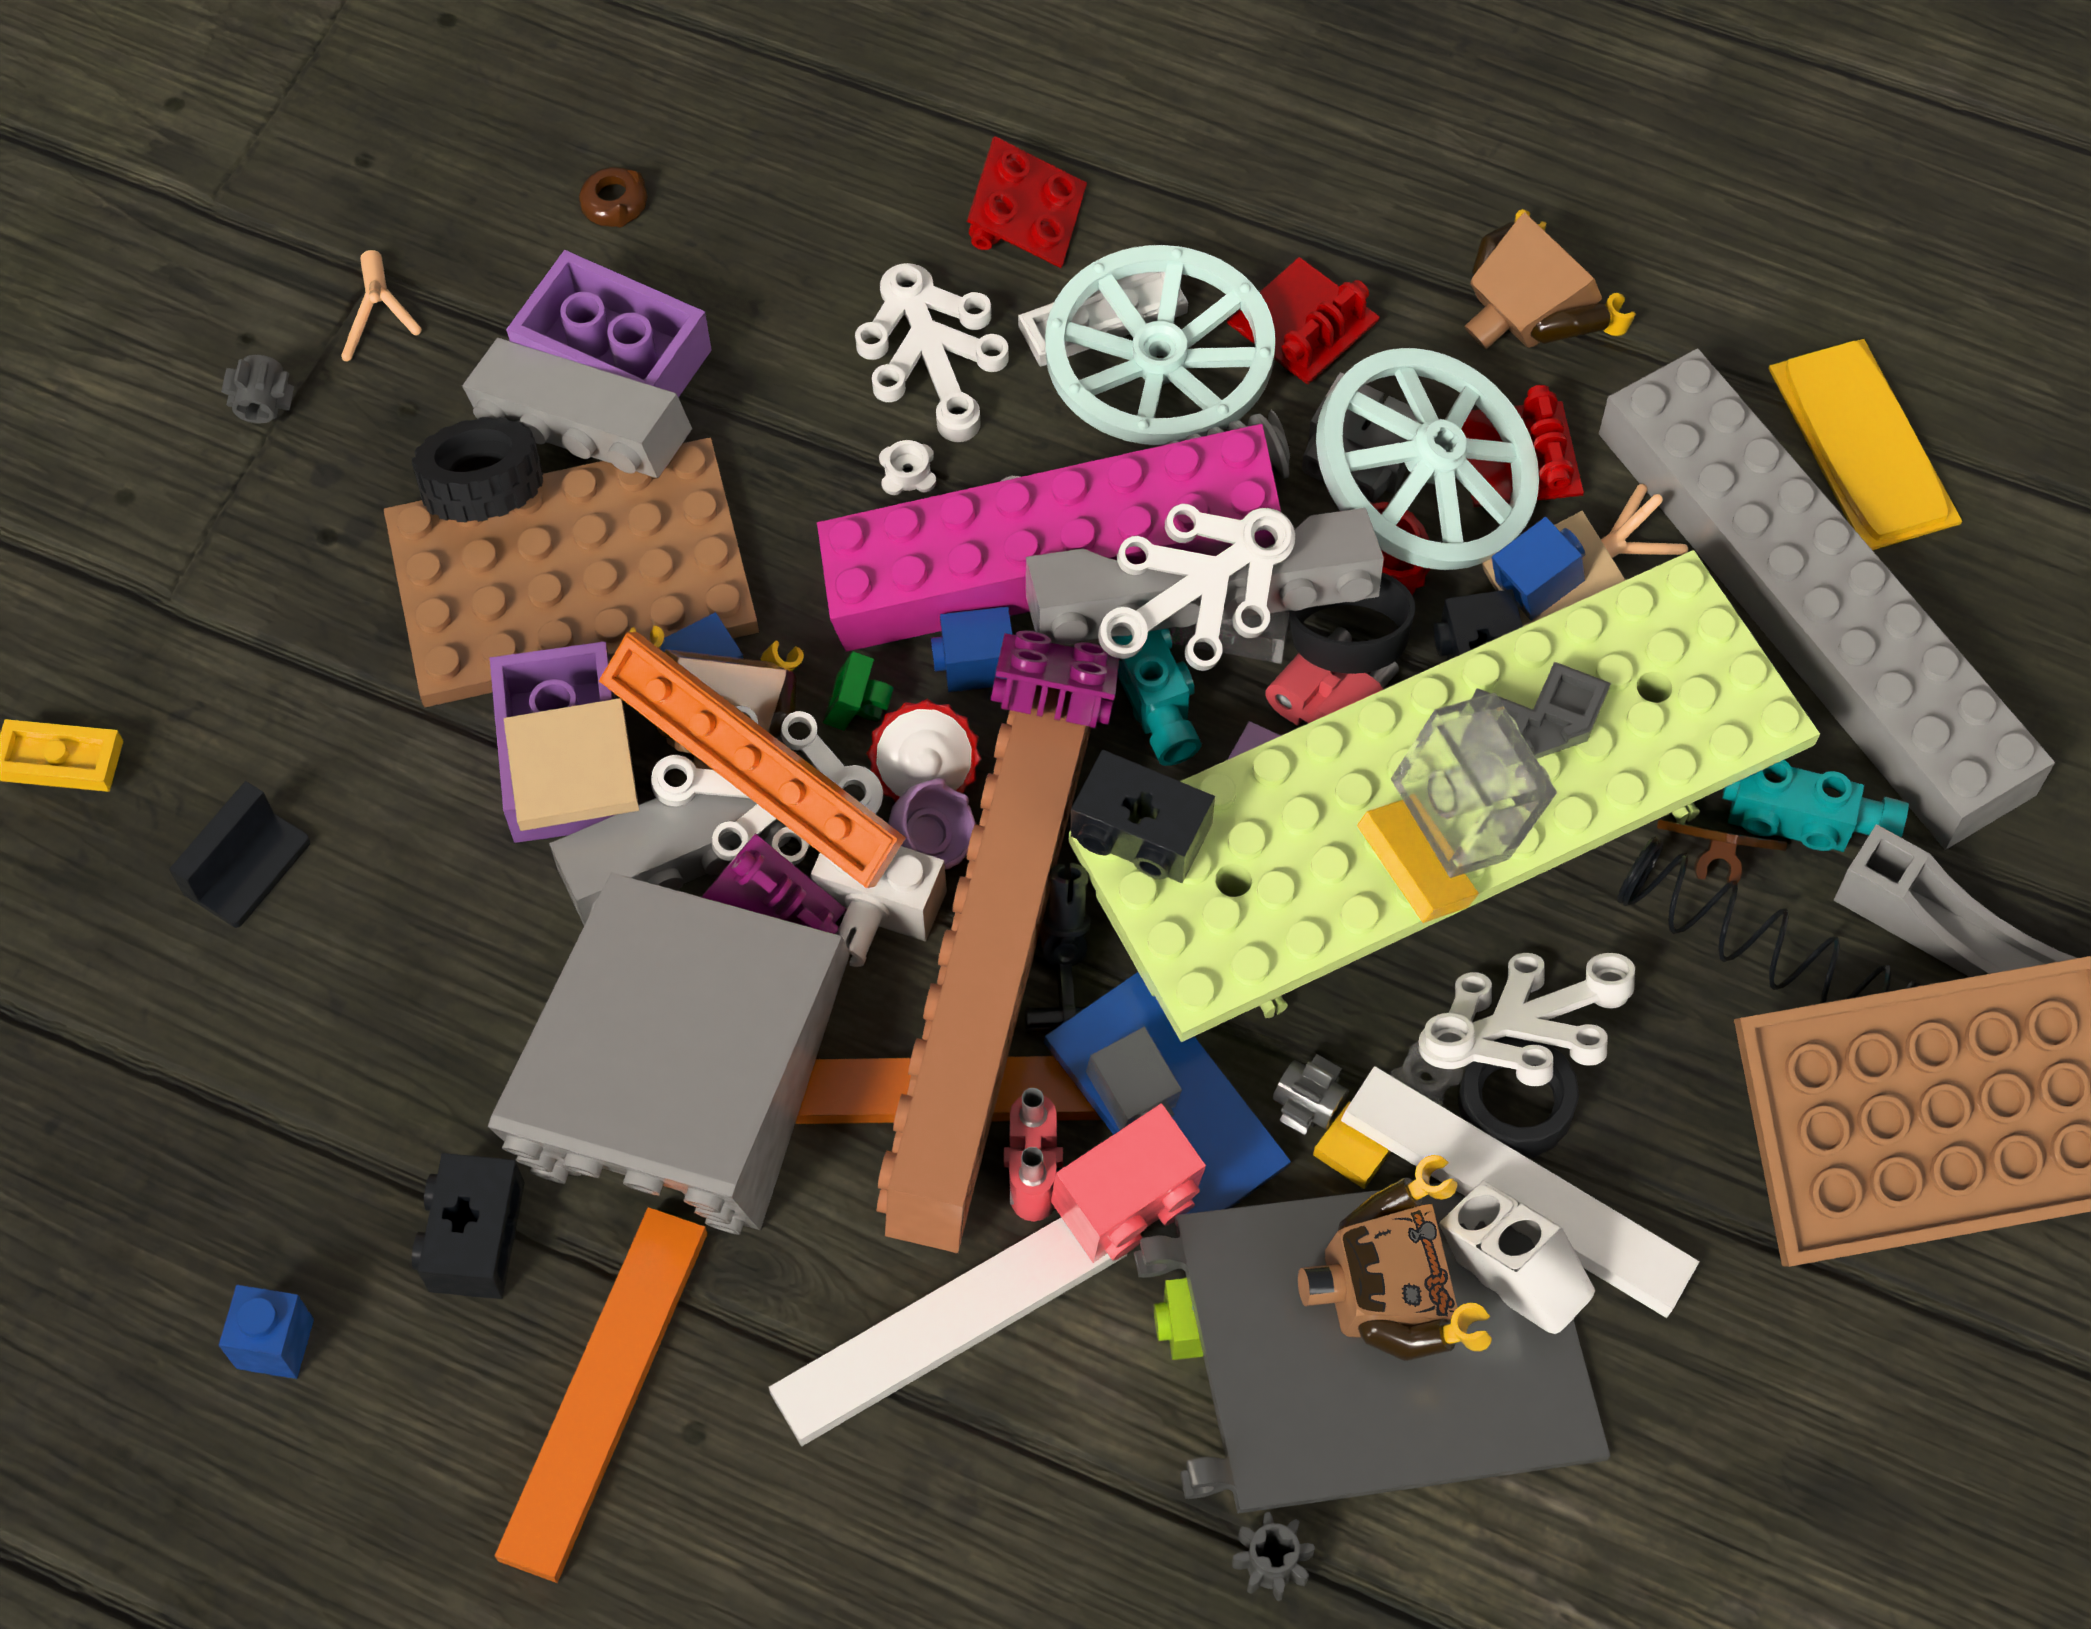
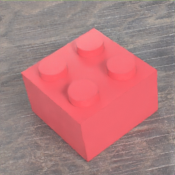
(1128, 1184)

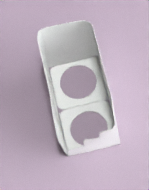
(1550, 1280)

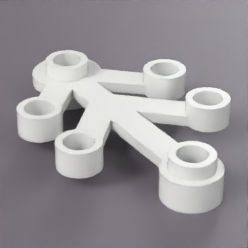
(930, 340)
(1205, 577)
(758, 819)
(1454, 1041)

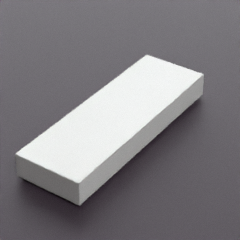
(1096, 313)

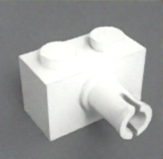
(901, 901)

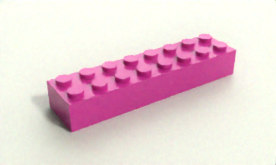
(968, 548)

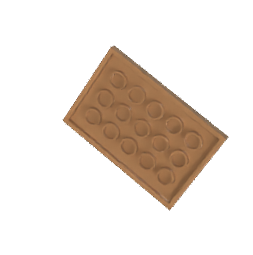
(568, 569)
(1924, 1110)

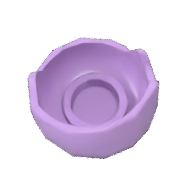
(934, 821)

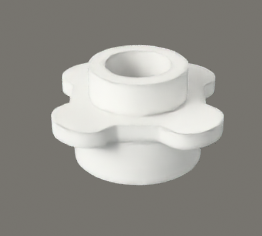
(907, 455)

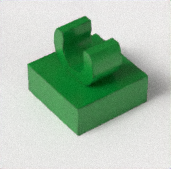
(856, 694)

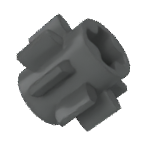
(257, 389)
(1310, 1094)
(1260, 1567)

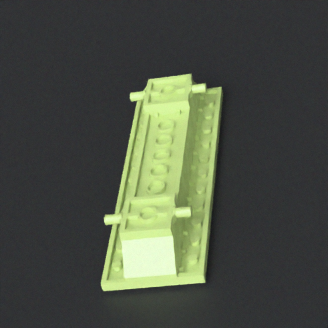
(1299, 891)

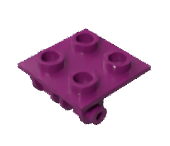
(1033, 660)
(771, 885)

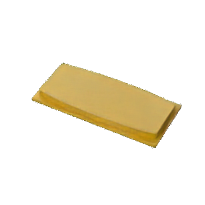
(1864, 444)

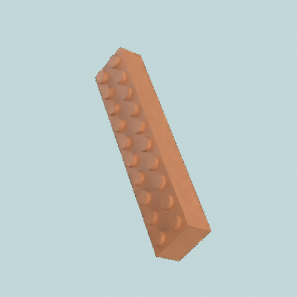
(981, 978)

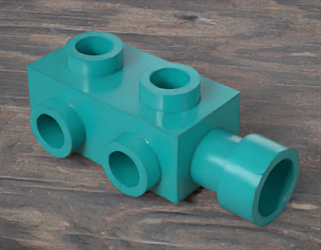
(1164, 692)
(1805, 813)

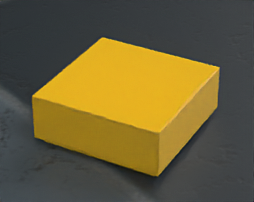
(1350, 1152)

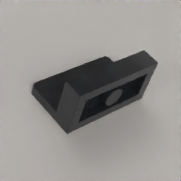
(238, 857)

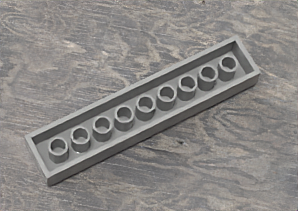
(1825, 599)

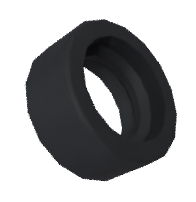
(1524, 1140)

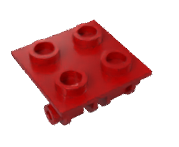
(1024, 203)
(1311, 318)
(1552, 442)

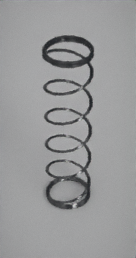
(1642, 868)

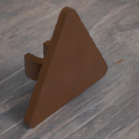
(1721, 845)

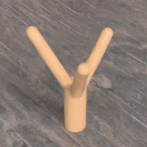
(375, 292)
(1630, 520)

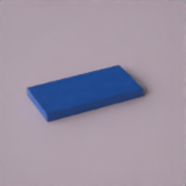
(1209, 1111)

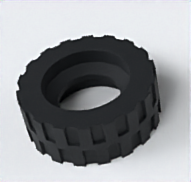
(465, 496)

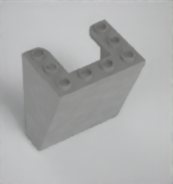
(675, 1050)

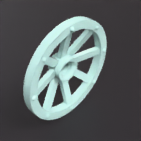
(1159, 339)
(1433, 454)

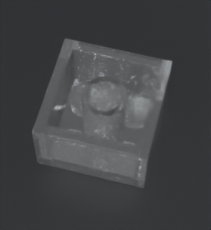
(1473, 784)

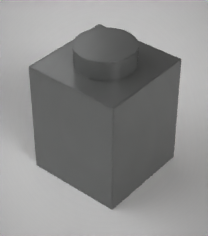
(1133, 1078)

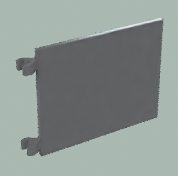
(1338, 1419)

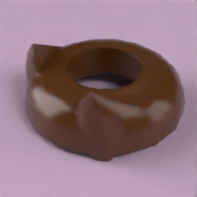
(617, 211)

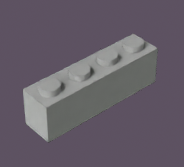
(579, 407)
(651, 845)

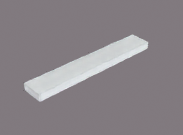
(1600, 1236)
(933, 1330)

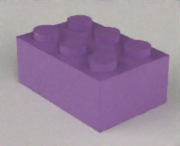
(613, 325)
(537, 684)

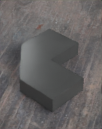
(1562, 712)

